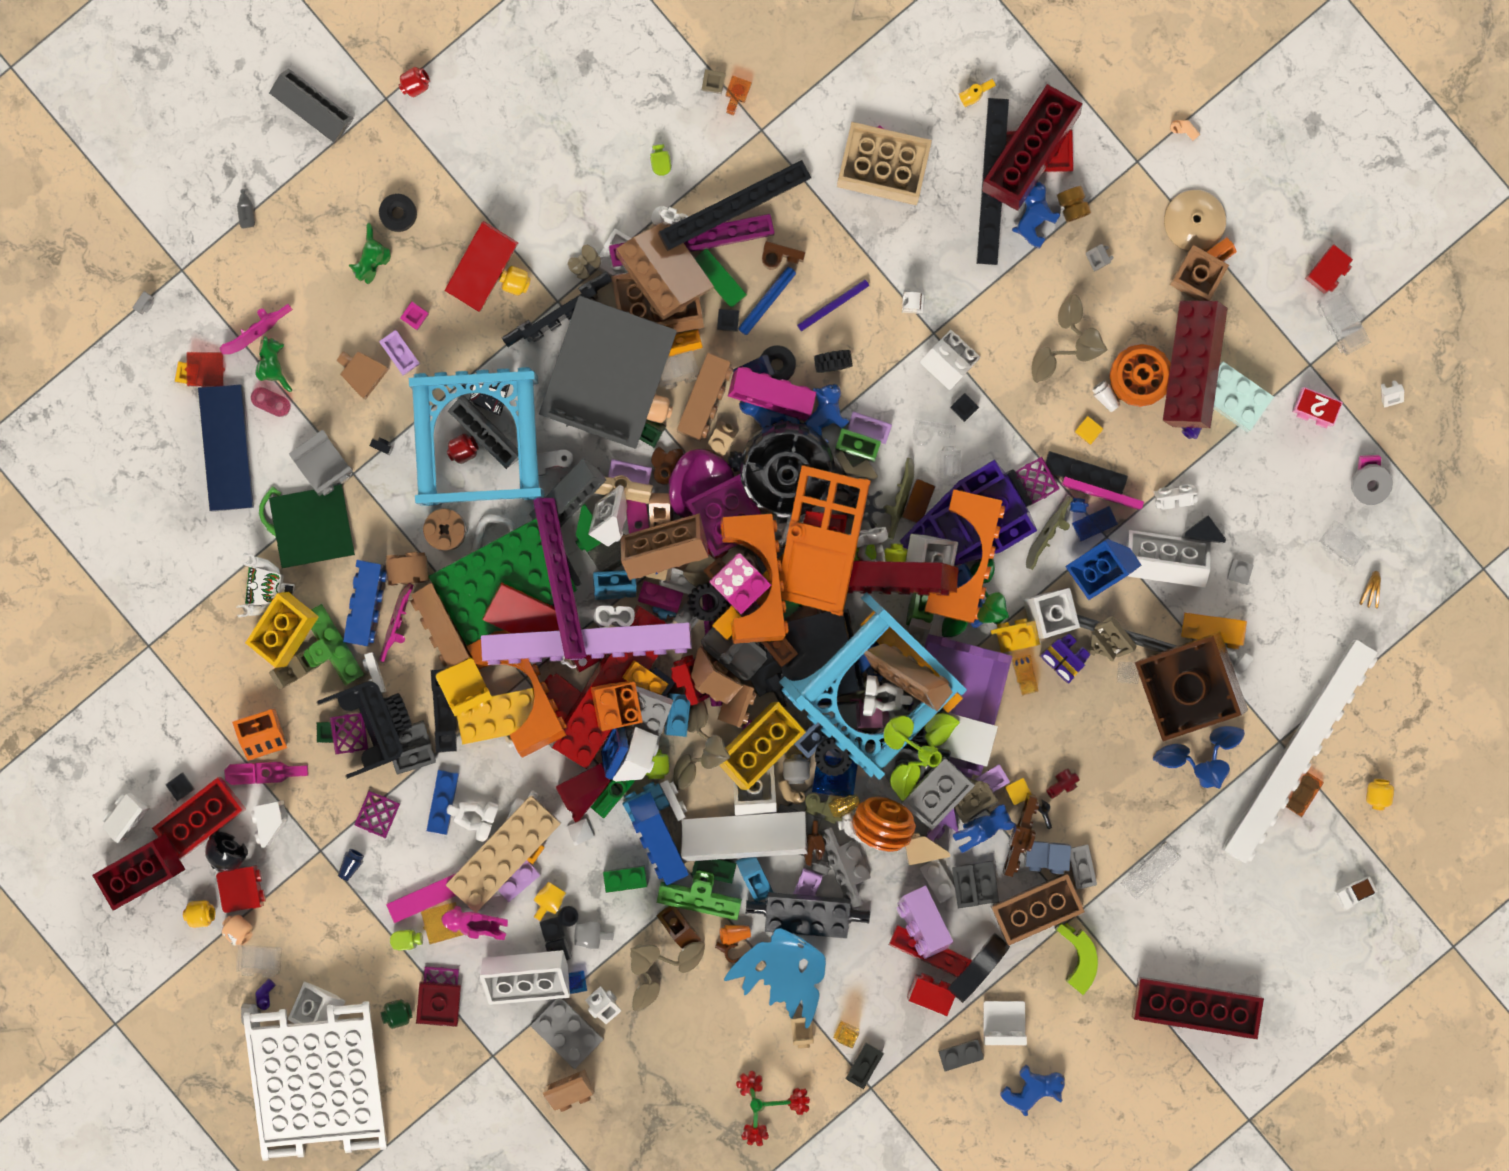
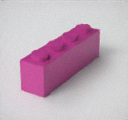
(772, 393)

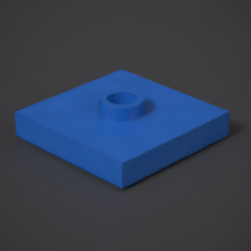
(614, 751)

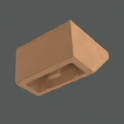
(735, 710)

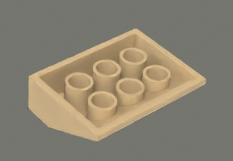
(884, 163)

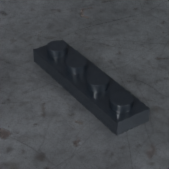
(1085, 472)

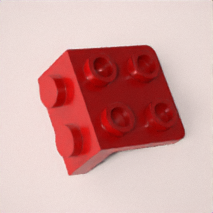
(240, 889)

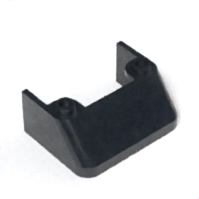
(377, 721)

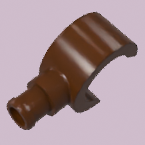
(724, 948)

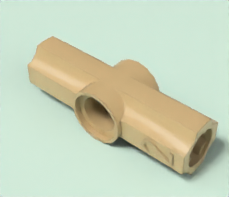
(633, 490)

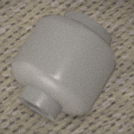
(796, 769)

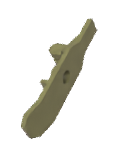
(901, 497)
(1048, 533)

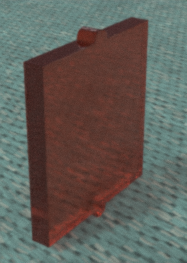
(204, 369)

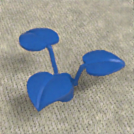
(1209, 773)

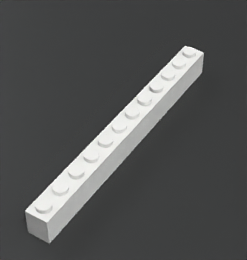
(1299, 751)

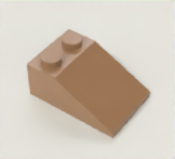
(568, 1091)

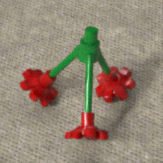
(750, 1085)

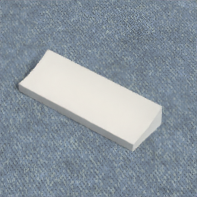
(744, 836)

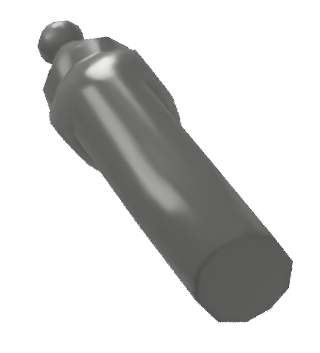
(245, 211)

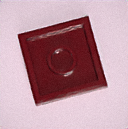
(438, 1004)

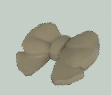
(588, 256)

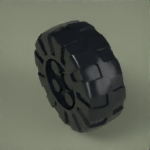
(782, 448)

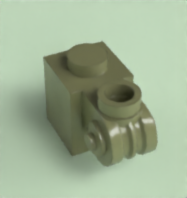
(814, 806)

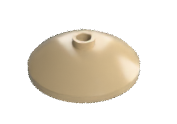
(1181, 226)

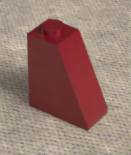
(583, 790)

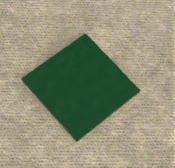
(311, 527)

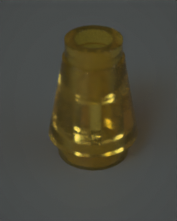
(843, 805)

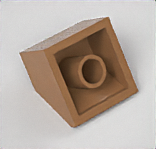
(1199, 274)
(714, 678)

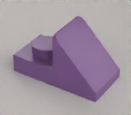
(937, 832)

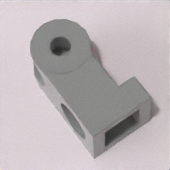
(559, 458)

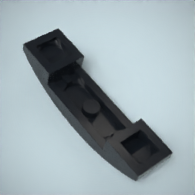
(444, 719)
(979, 968)

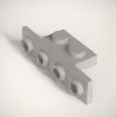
(847, 865)

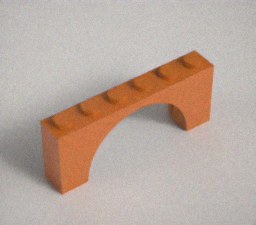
(983, 516)
(757, 534)
(542, 724)

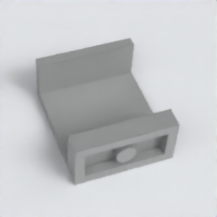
(321, 463)

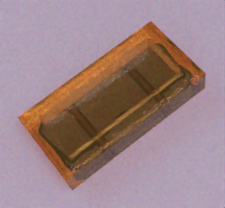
(1304, 794)

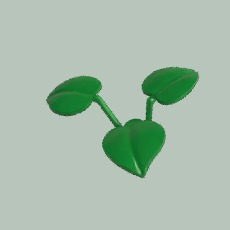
(992, 611)

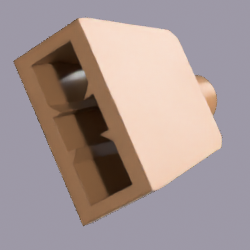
(361, 372)

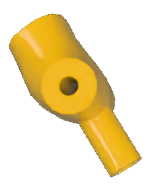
(970, 95)
(549, 899)

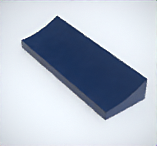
(225, 448)

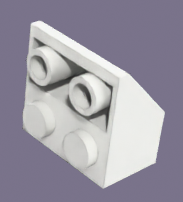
(950, 359)
(269, 820)

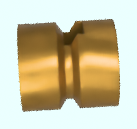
(1073, 203)

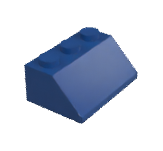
(1102, 567)

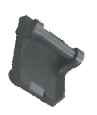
(738, 658)

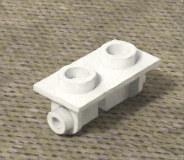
(1184, 494)

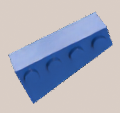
(365, 603)
(657, 839)

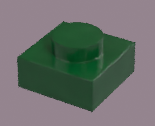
(324, 732)

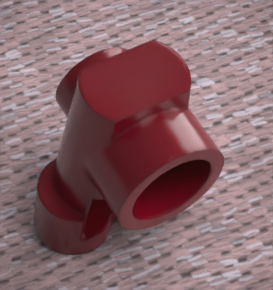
(1065, 781)

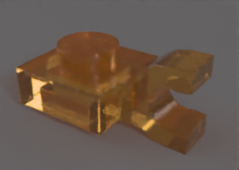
(737, 91)

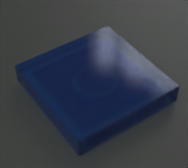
(839, 785)

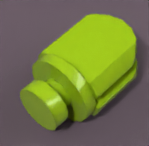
(660, 160)
(406, 940)

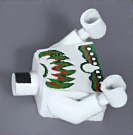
(262, 585)

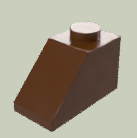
(678, 926)

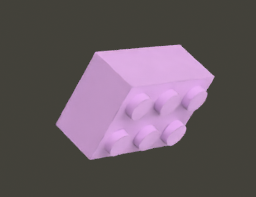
(924, 922)

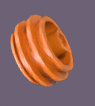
(1119, 375)
(883, 824)

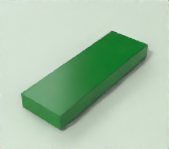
(720, 278)

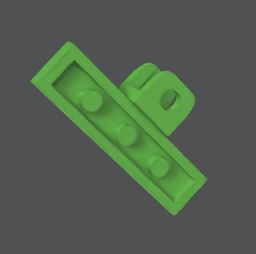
(332, 648)
(699, 897)

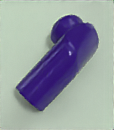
(262, 994)

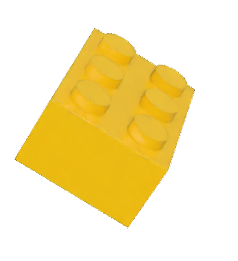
(281, 629)

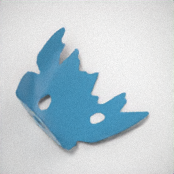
(783, 972)

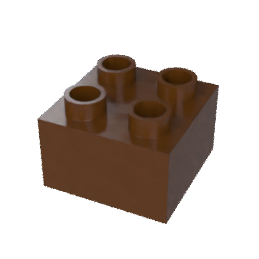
(1191, 686)

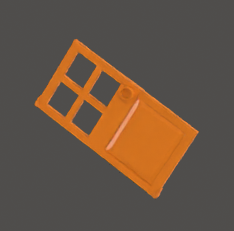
(818, 559)

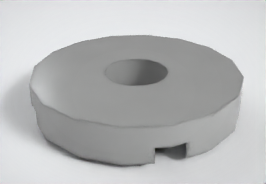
(1376, 494)

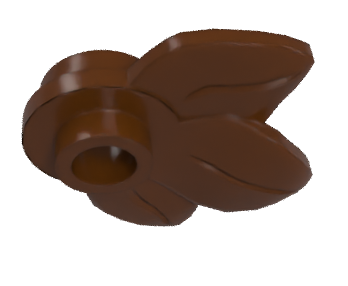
(666, 462)

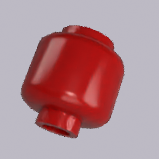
(414, 82)
(462, 448)

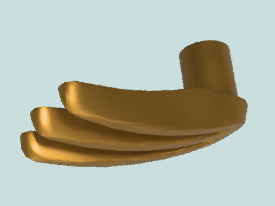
(1373, 584)

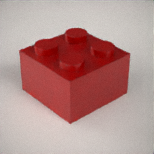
(931, 994)

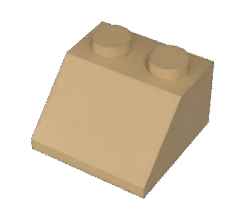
(923, 850)

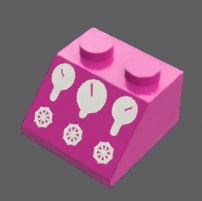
(740, 583)

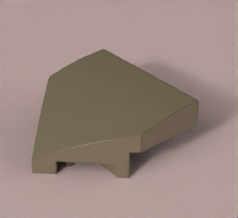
(1111, 640)
(976, 801)

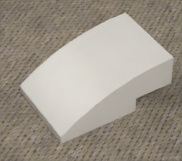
(971, 740)

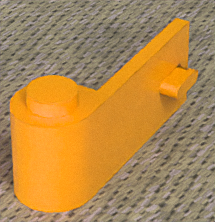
(1199, 626)

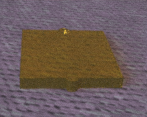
(433, 923)

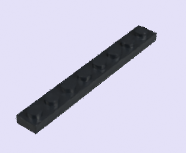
(734, 205)
(990, 207)

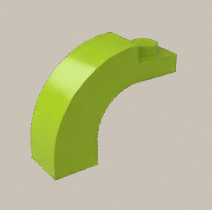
(1087, 963)

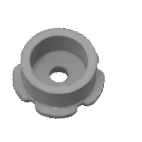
(821, 867)

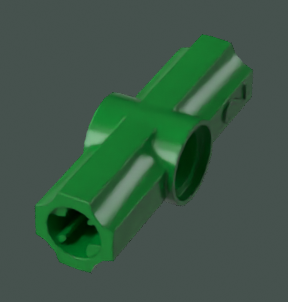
(608, 800)

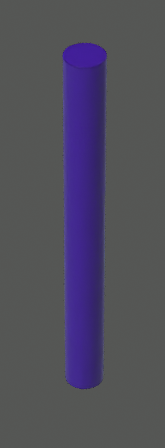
(832, 305)

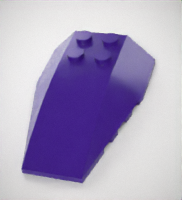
(988, 482)

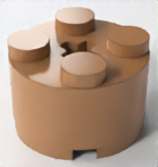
(457, 529)
(407, 568)

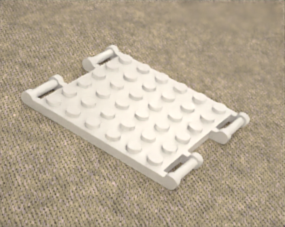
(315, 1081)

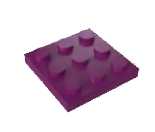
(718, 502)

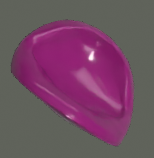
(695, 474)

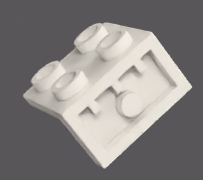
(1004, 1023)

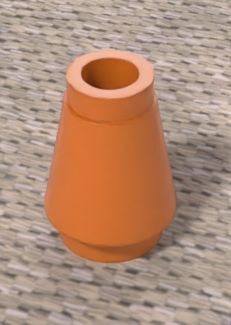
(734, 933)

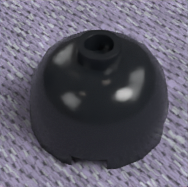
(224, 852)

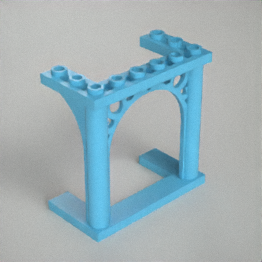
(422, 390)
(810, 690)

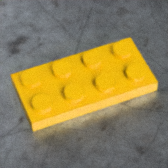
(497, 718)

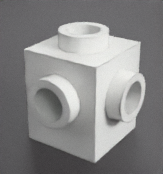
(603, 1005)

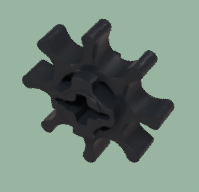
(870, 506)

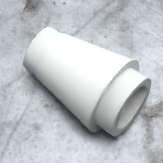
(1104, 394)

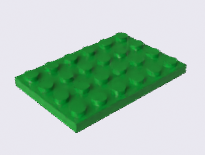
(473, 580)

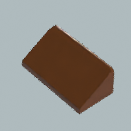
(918, 501)

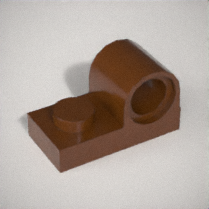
(793, 256)

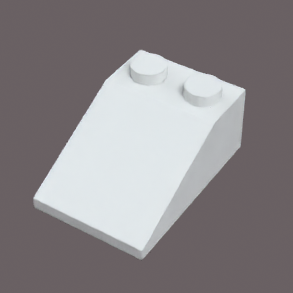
(758, 798)

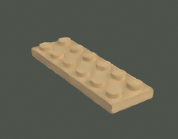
(503, 853)

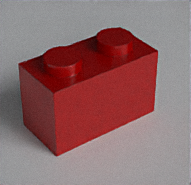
(1329, 269)

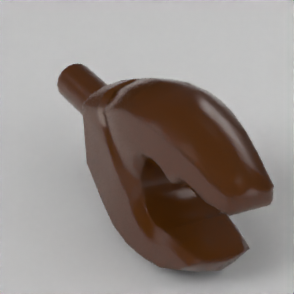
(814, 841)

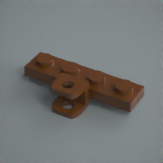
(1022, 836)

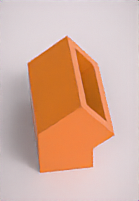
(1223, 250)

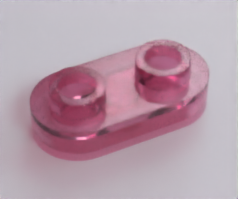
(270, 402)

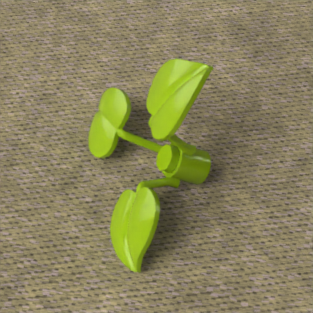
(897, 732)

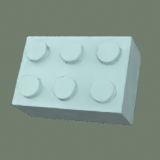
(1239, 398)

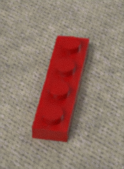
(945, 960)

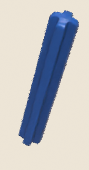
(767, 300)

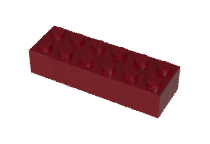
(1032, 147)
(1195, 364)
(903, 578)
(1197, 1007)

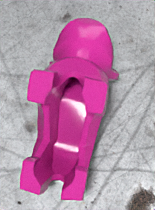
(474, 924)

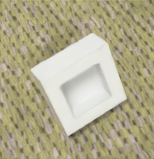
(1392, 395)

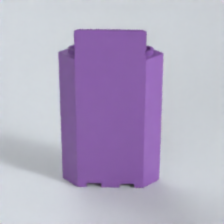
(984, 677)

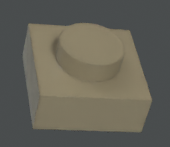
(713, 81)

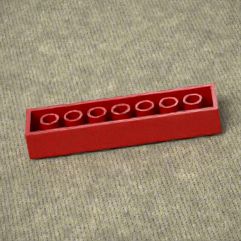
(582, 731)

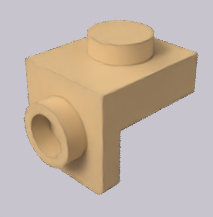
(722, 438)
(801, 1036)

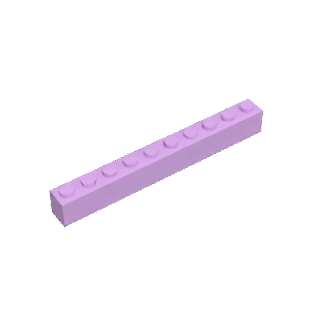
(596, 643)

